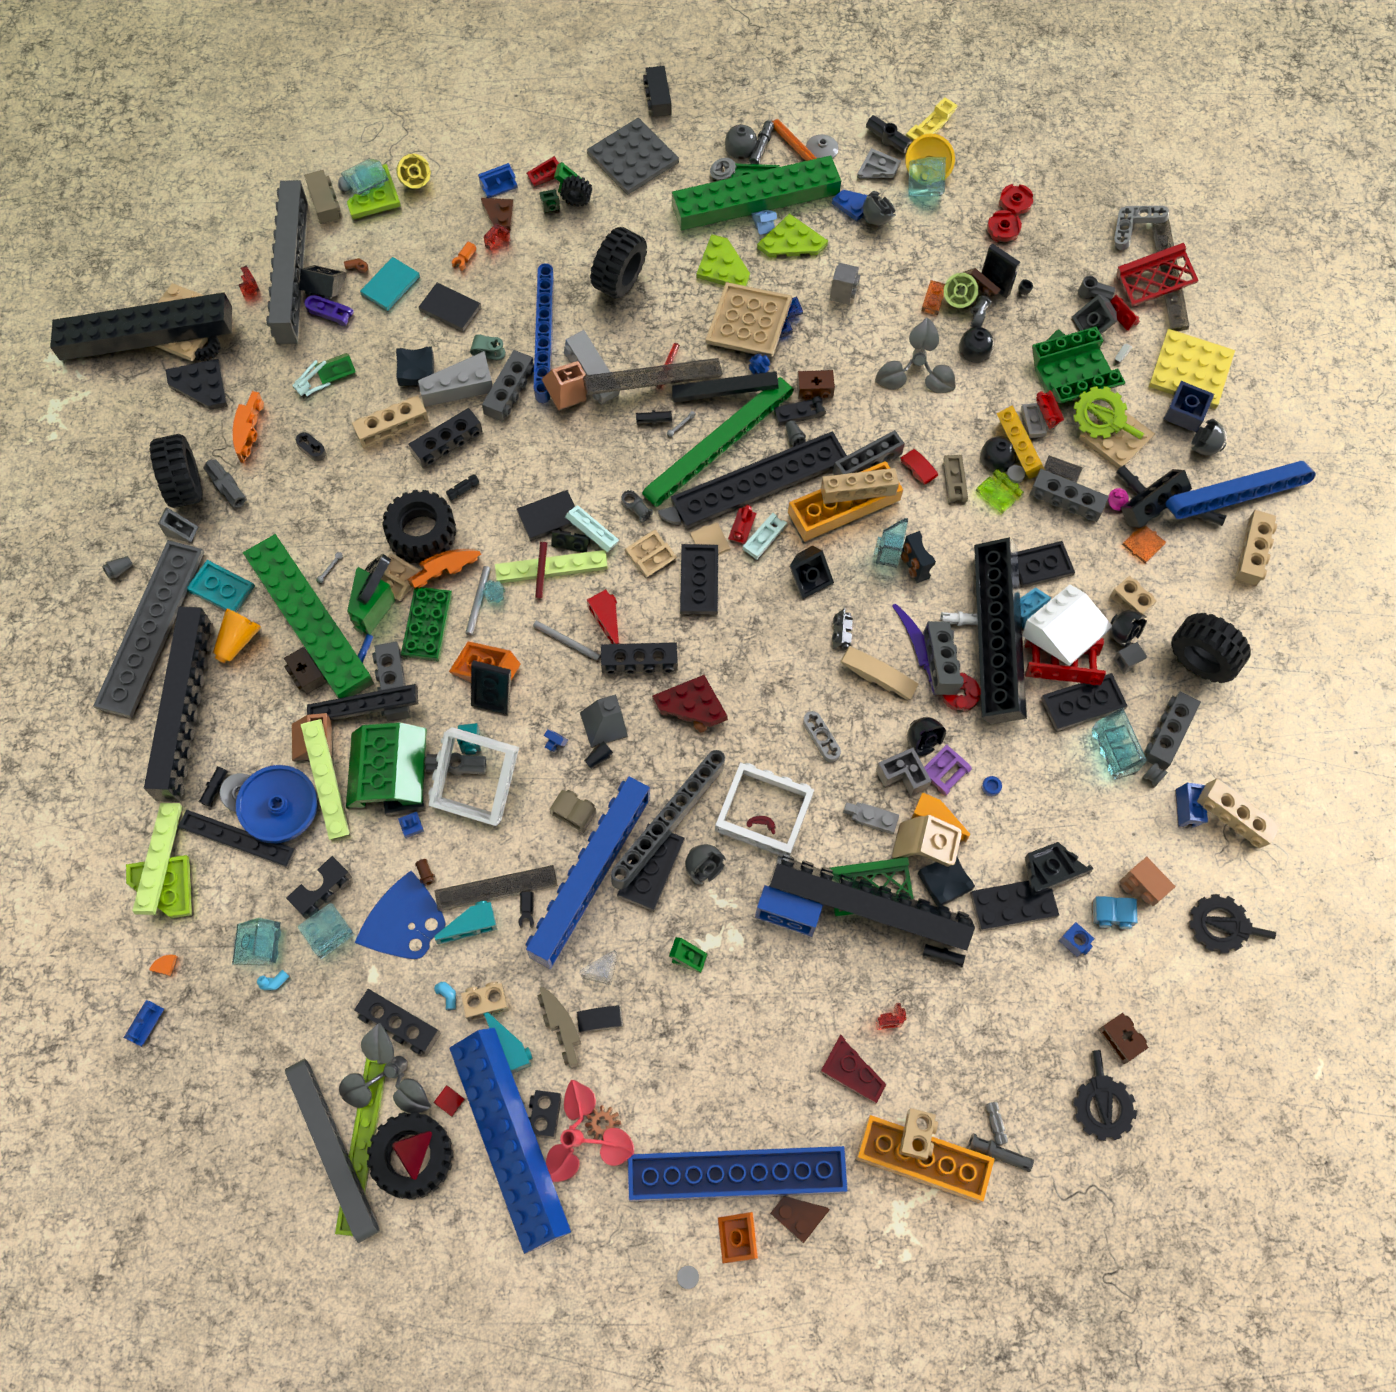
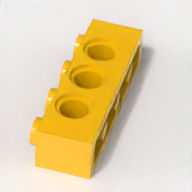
(1020, 442)

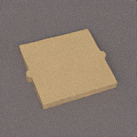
(711, 535)

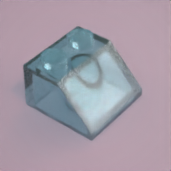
(365, 176)
(927, 176)
(890, 545)
(256, 942)

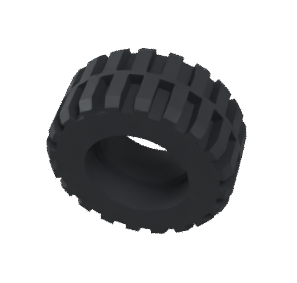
(618, 262)
(175, 470)
(413, 506)
(1211, 647)
(381, 1150)

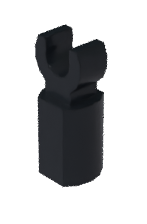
(526, 908)

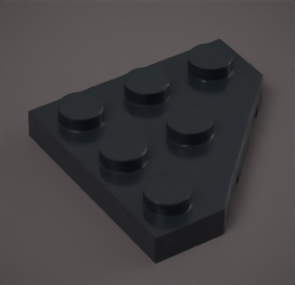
(200, 383)

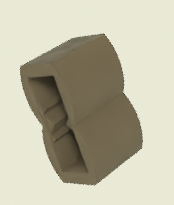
(573, 810)

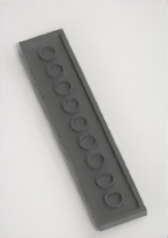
(148, 629)

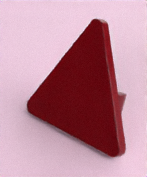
(412, 1152)

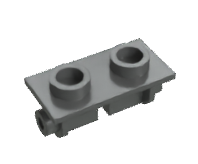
(842, 622)

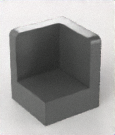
(1129, 657)

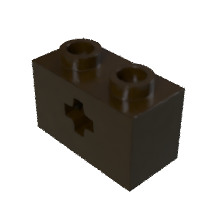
(300, 661)

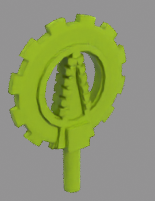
(1113, 420)

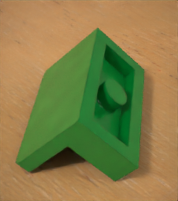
(336, 368)

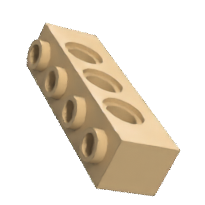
(385, 429)
(859, 485)
(1246, 570)
(1238, 813)

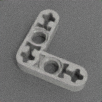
(1134, 217)

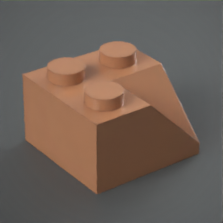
(1147, 882)

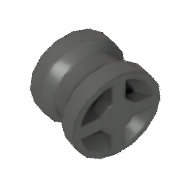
(1155, 774)

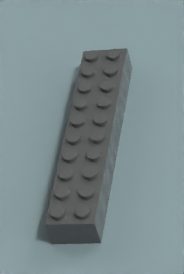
(287, 262)

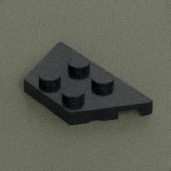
(1053, 867)

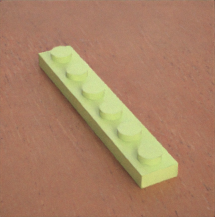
(554, 566)
(325, 779)
(157, 859)

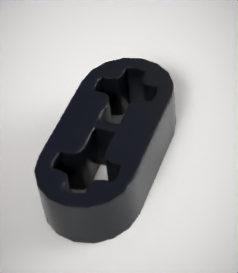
(308, 449)

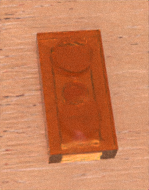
(933, 297)

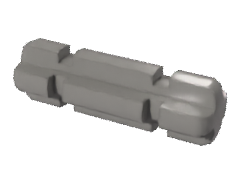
(996, 1123)

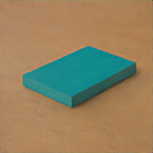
(390, 283)
(220, 587)

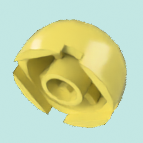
(413, 171)

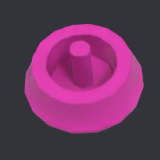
(1117, 498)

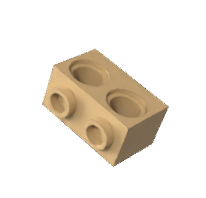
(1130, 600)
(484, 1005)
(912, 1132)

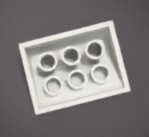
(1067, 625)

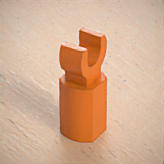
(464, 255)

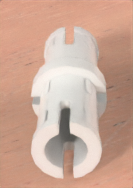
(959, 618)

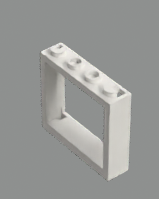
(439, 777)
(753, 838)

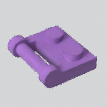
(942, 764)

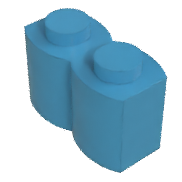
(1115, 911)

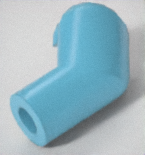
(268, 983)
(448, 992)

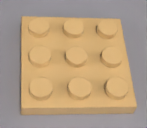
(1119, 447)

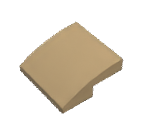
(650, 553)
(397, 575)

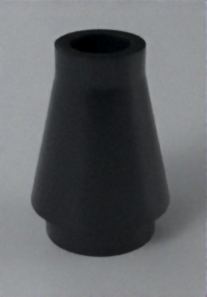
(598, 755)

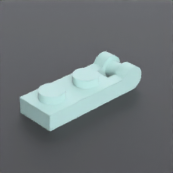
(764, 536)

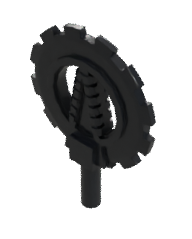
(1236, 926)
(1103, 1089)

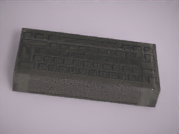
(1063, 468)

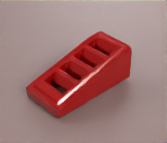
(547, 165)

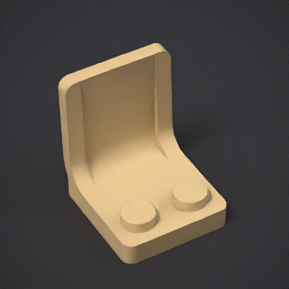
(928, 838)

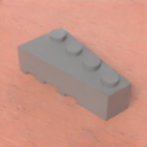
(582, 349)
(457, 382)

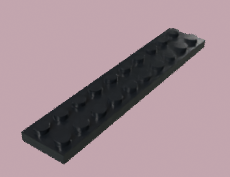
(758, 480)

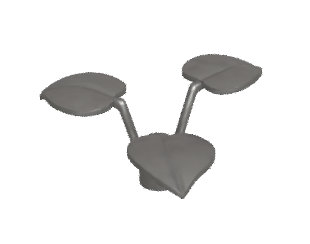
(922, 338)
(378, 1046)

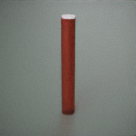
(671, 357)

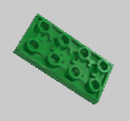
(426, 624)

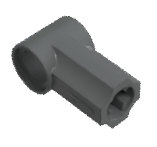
(1091, 288)

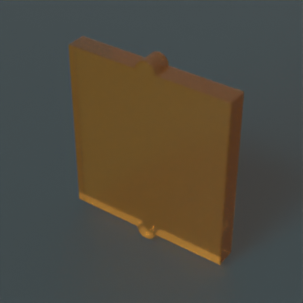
(1144, 543)

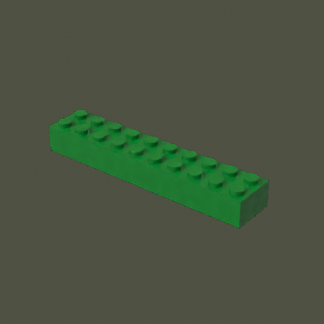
(756, 192)
(308, 618)

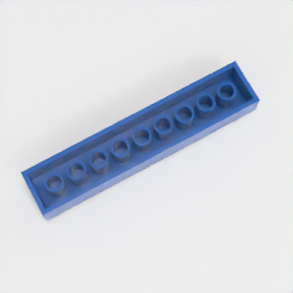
(588, 873)
(509, 1140)
(737, 1174)

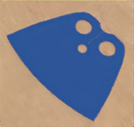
(388, 922)

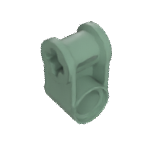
(489, 346)

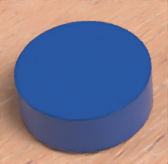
(991, 786)

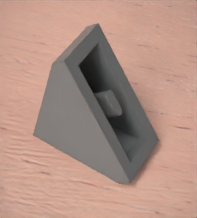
(177, 526)

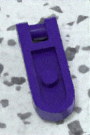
(328, 309)

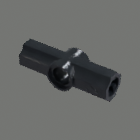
(888, 134)

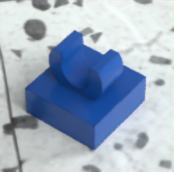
(554, 740)
(411, 824)

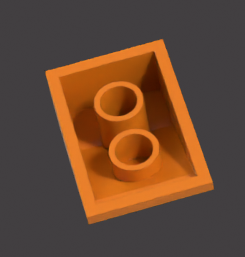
(484, 654)

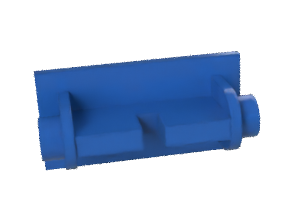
(144, 1023)

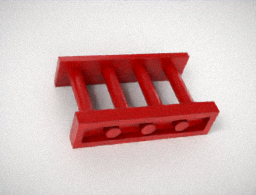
(1066, 673)

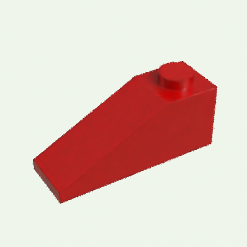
(604, 611)

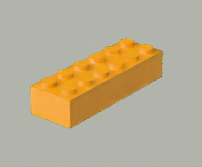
(816, 518)
(948, 1169)

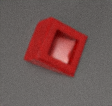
(449, 1100)

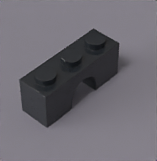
(334, 878)

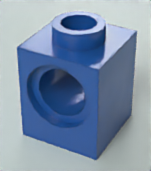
(1068, 940)

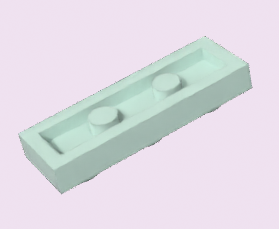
(592, 528)

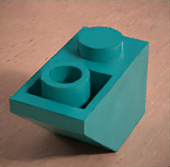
(467, 747)

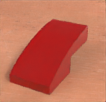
(920, 466)

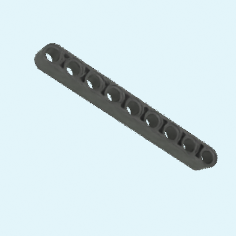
(665, 826)
(332, 1151)

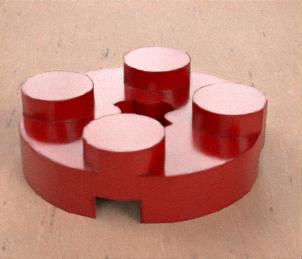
(1016, 207)
(1000, 233)
(966, 702)

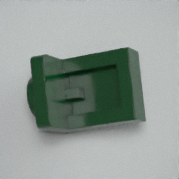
(549, 200)

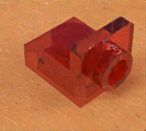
(496, 234)
(249, 284)
(889, 1021)

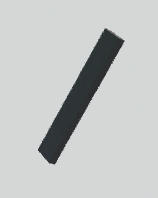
(725, 386)
(366, 703)
(236, 839)

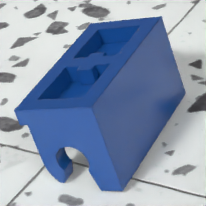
(497, 180)
(1187, 806)

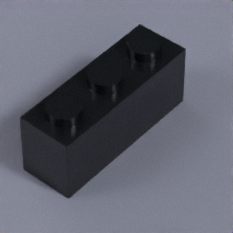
(657, 91)

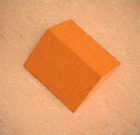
(737, 1238)

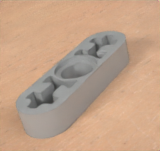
(823, 750)

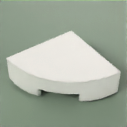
(1123, 352)

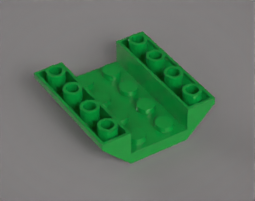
(1074, 365)
(386, 764)

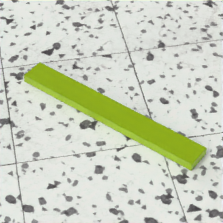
(364, 1128)

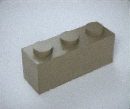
(322, 196)

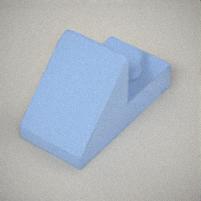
(764, 221)

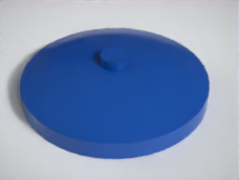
(276, 804)

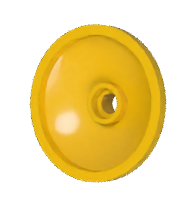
(931, 146)

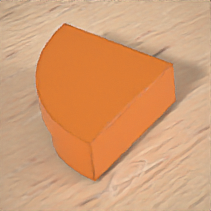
(164, 965)

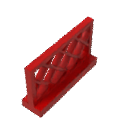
(1154, 261)

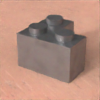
(844, 283)
(904, 767)

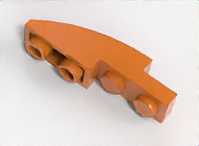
(243, 425)
(450, 561)

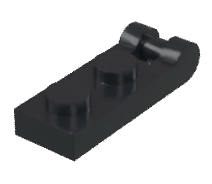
(799, 411)

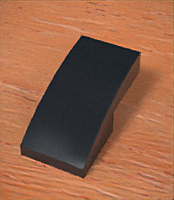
(599, 1018)

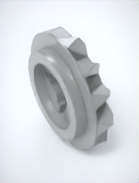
(717, 166)

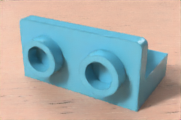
(1032, 603)

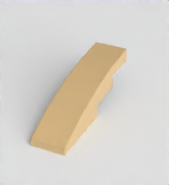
(879, 672)

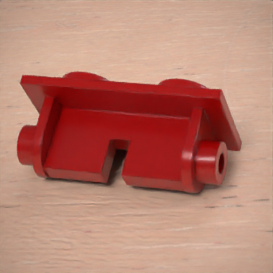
(1124, 314)
(1049, 408)
(742, 524)

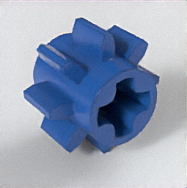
(759, 364)

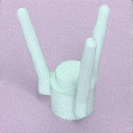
(302, 385)

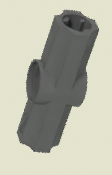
(225, 483)
(468, 764)

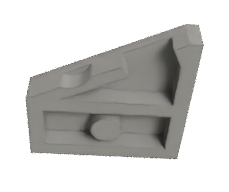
(878, 165)

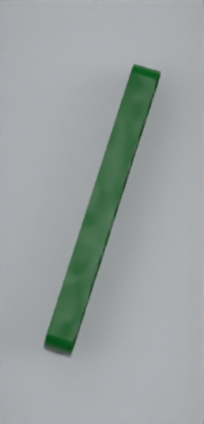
(716, 443)

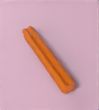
(793, 141)

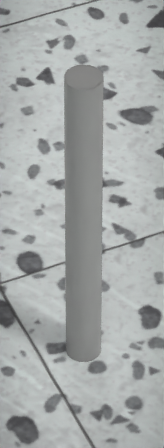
(477, 601)
(566, 640)

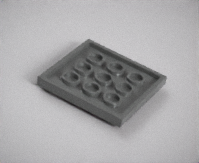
(633, 156)

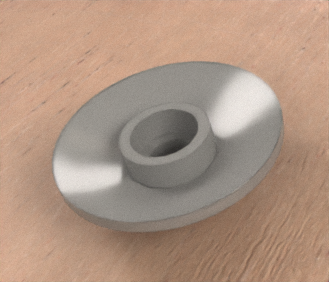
(822, 146)
(230, 787)

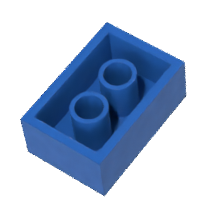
(788, 910)

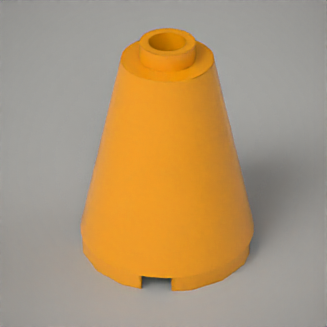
(233, 635)

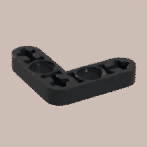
(376, 569)

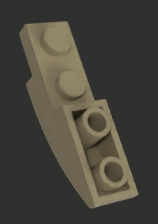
(558, 1018)

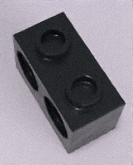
(549, 1114)

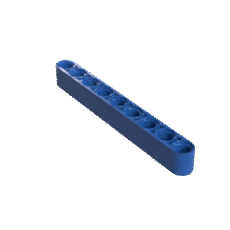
(544, 323)
(1240, 489)

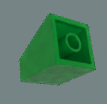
(368, 616)

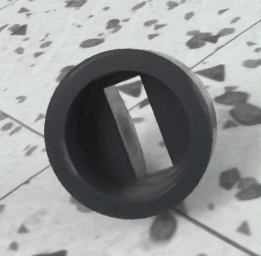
(1025, 287)

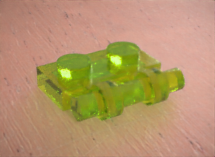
(996, 494)

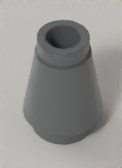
(795, 434)
(117, 567)

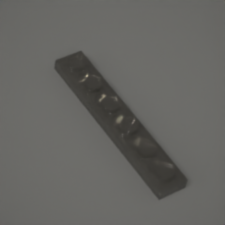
(495, 888)

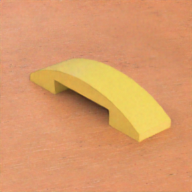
(935, 120)

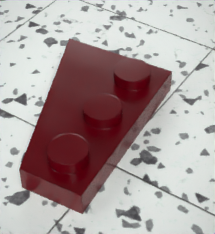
(851, 1071)

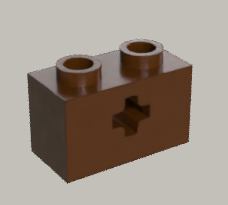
(815, 383)
(1128, 1048)

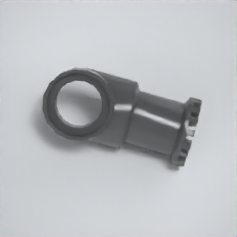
(979, 310)
(636, 506)

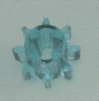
(493, 591)

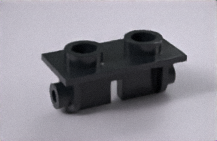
(565, 540)

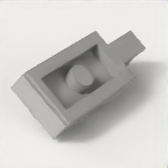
(872, 817)

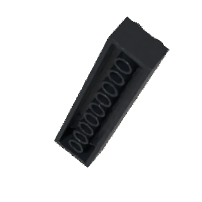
(141, 326)
(1000, 632)
(178, 705)
(872, 902)

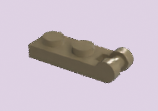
(955, 478)

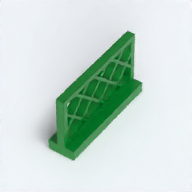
(874, 868)

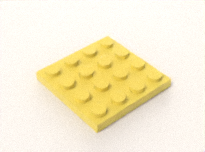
(1192, 362)

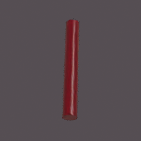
(541, 570)

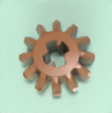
(598, 1116)

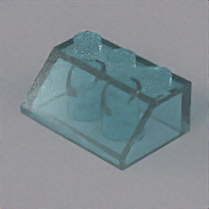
(1119, 744)

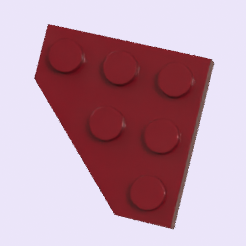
(692, 702)

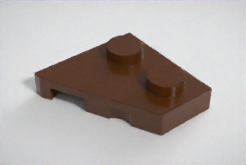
(499, 211)
(984, 284)
(799, 1216)

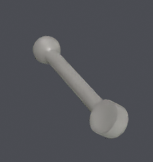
(670, 433)
(338, 556)

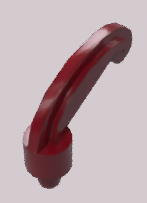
(762, 820)

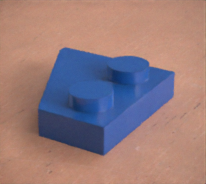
(850, 203)

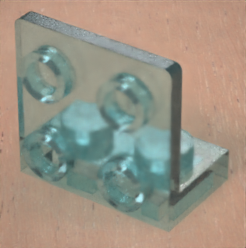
(325, 930)

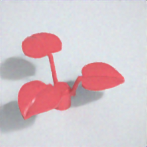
(616, 1143)

